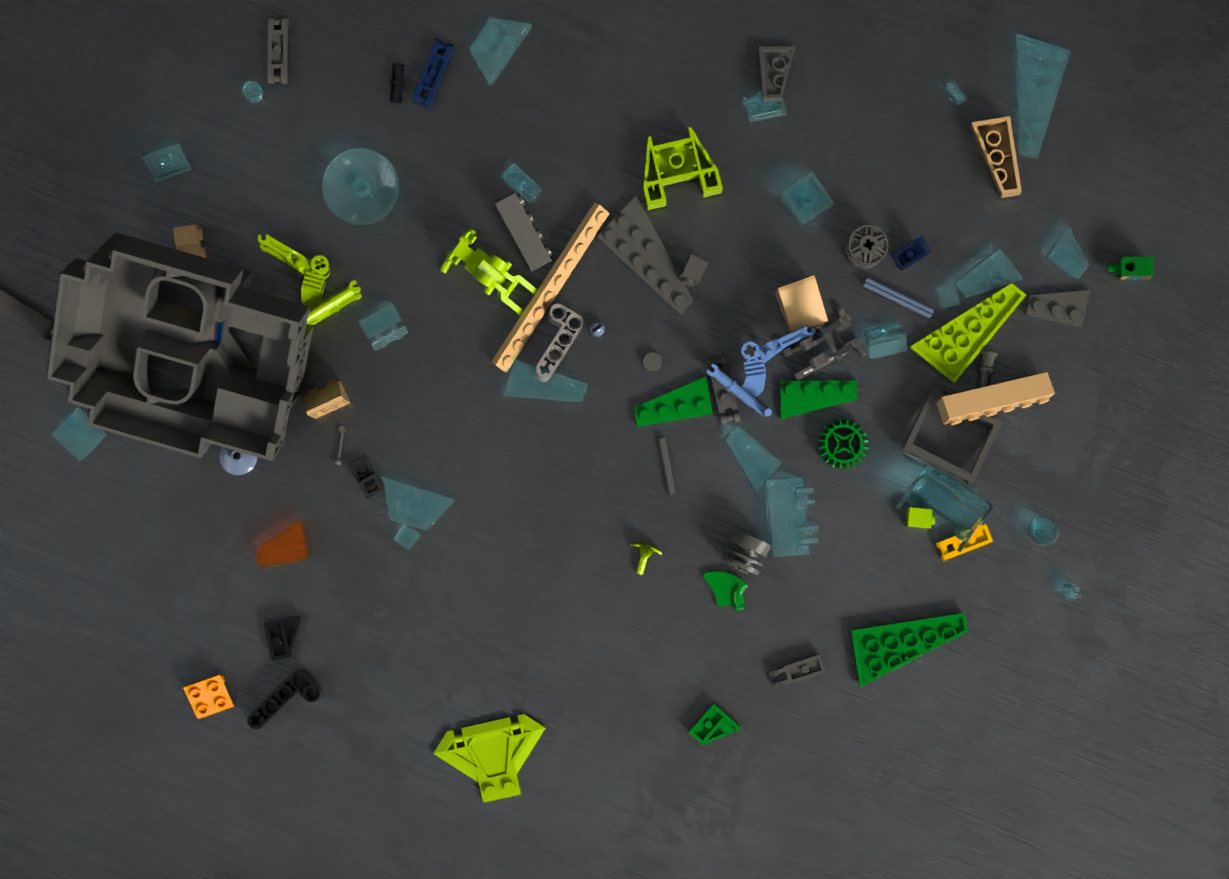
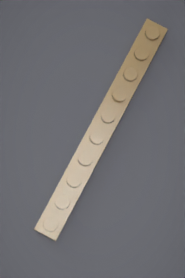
(550, 287)

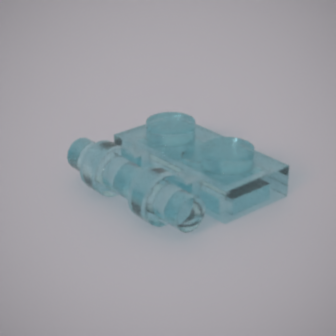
(381, 321)

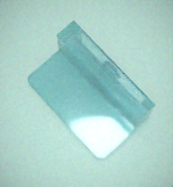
(886, 340)

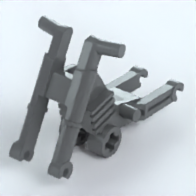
(827, 345)

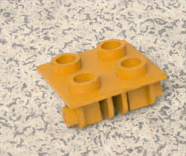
(208, 696)

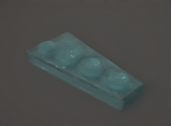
(524, 384)

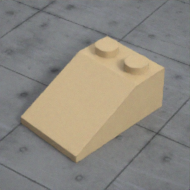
(326, 399)

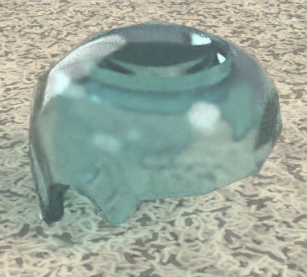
(1044, 531)

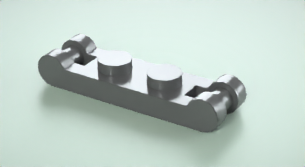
(277, 49)
(723, 398)

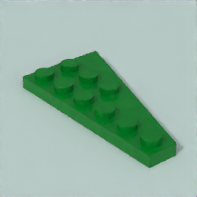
(895, 644)

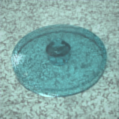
(360, 186)

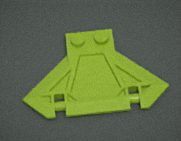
(492, 753)

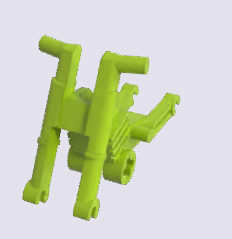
(487, 270)
(313, 280)

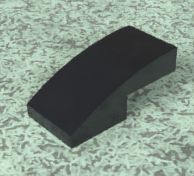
(366, 476)

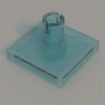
(166, 160)
(78, 436)

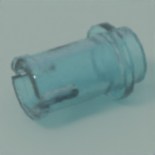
(956, 92)

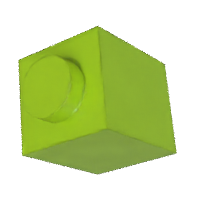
(919, 518)

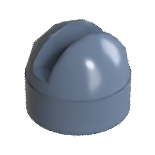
(600, 331)

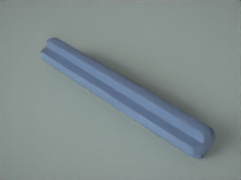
(898, 297)

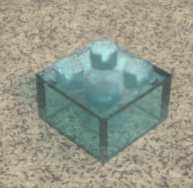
(806, 199)

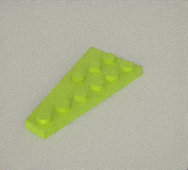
(962, 339)

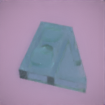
(1068, 255)

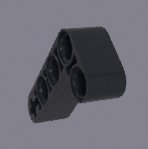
(281, 701)

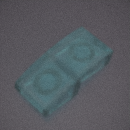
(521, 182)

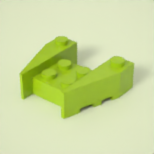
(678, 163)

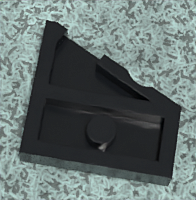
(282, 636)

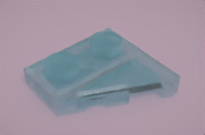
(760, 110)

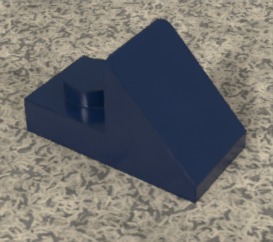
(912, 253)

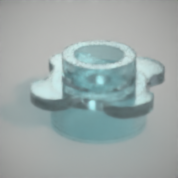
(1070, 591)

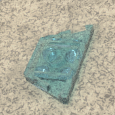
(497, 45)
(414, 505)

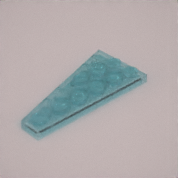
(1037, 85)

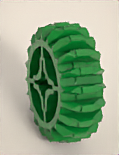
(836, 437)

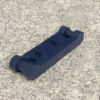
(432, 73)

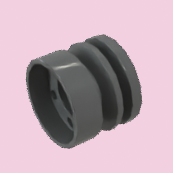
(858, 254)
(746, 552)

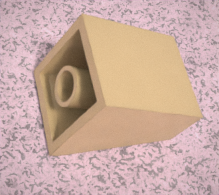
(801, 304)

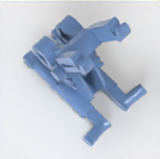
(755, 369)

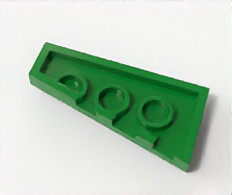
(808, 396)
(679, 404)

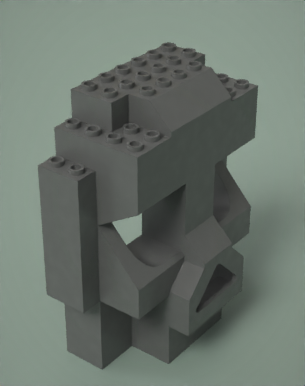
(113, 320)

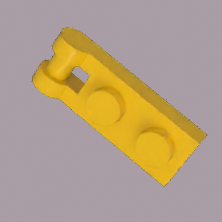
(980, 539)

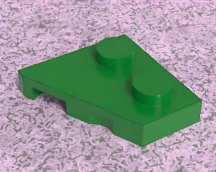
(713, 725)

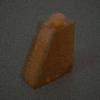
(284, 548)

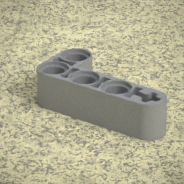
(556, 346)

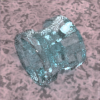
(250, 88)

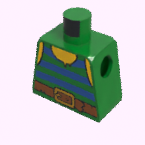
(1141, 268)

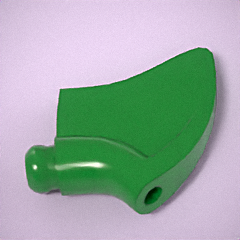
(727, 588)

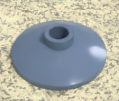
(236, 466)

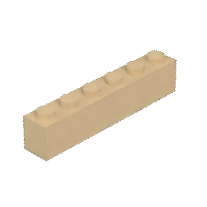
(995, 398)

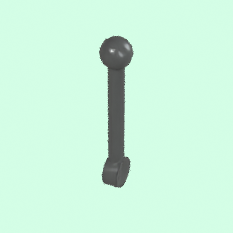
(342, 429)

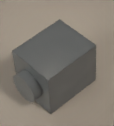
(692, 271)

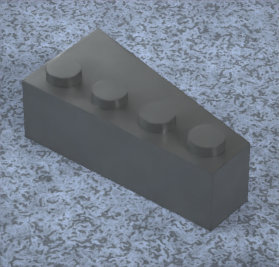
(522, 231)

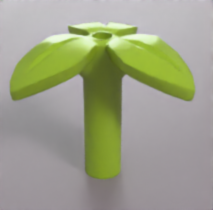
(645, 551)

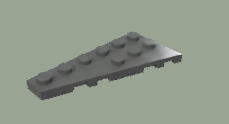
(640, 248)

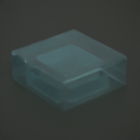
(948, 297)
(407, 537)

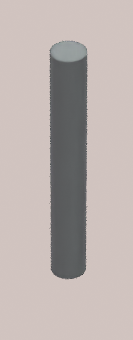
(666, 466)

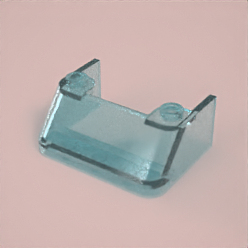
(949, 499)

